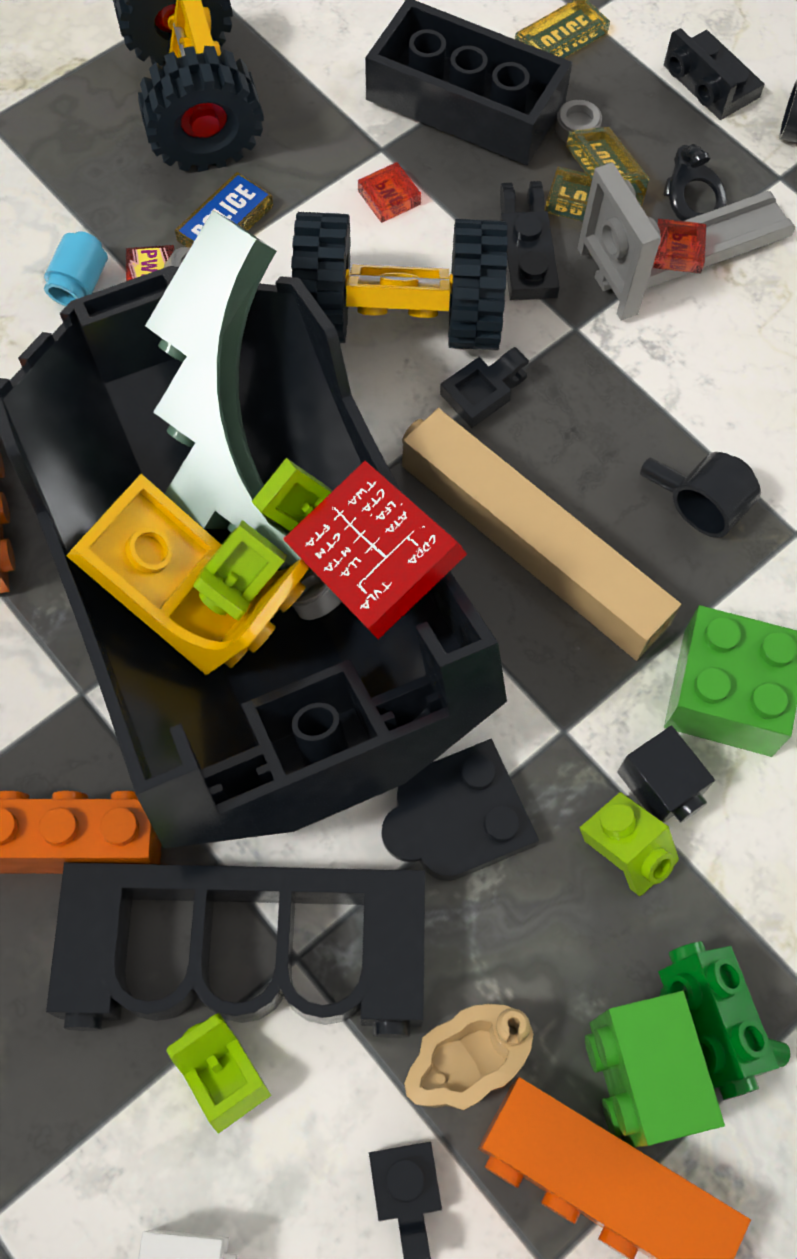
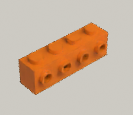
(73, 829)

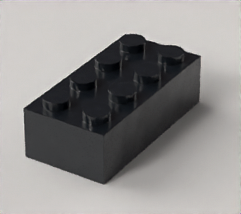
(467, 80)

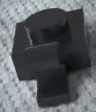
(483, 389)
(406, 1190)

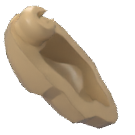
(469, 1057)

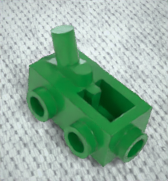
(723, 1017)

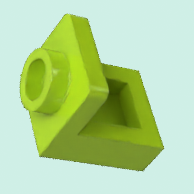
(290, 495)
(238, 571)
(632, 842)
(218, 1072)

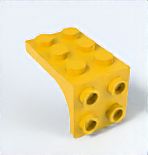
(149, 560)

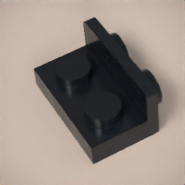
(711, 72)

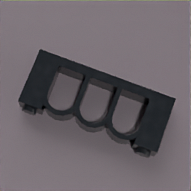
(95, 925)

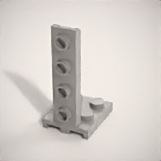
(627, 239)

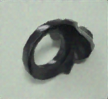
(688, 168)

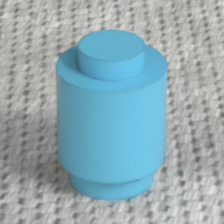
(74, 267)

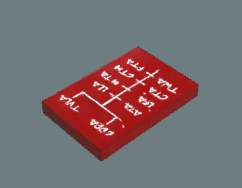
(374, 548)

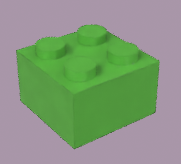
(735, 682)
(653, 1071)

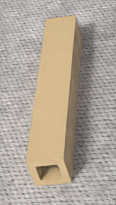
(538, 533)

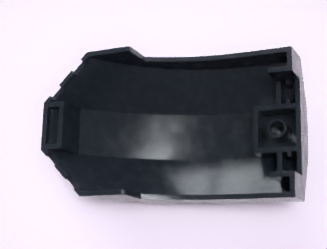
(323, 703)

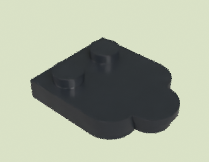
(459, 815)

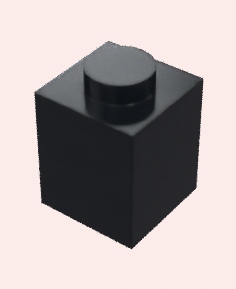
(667, 777)

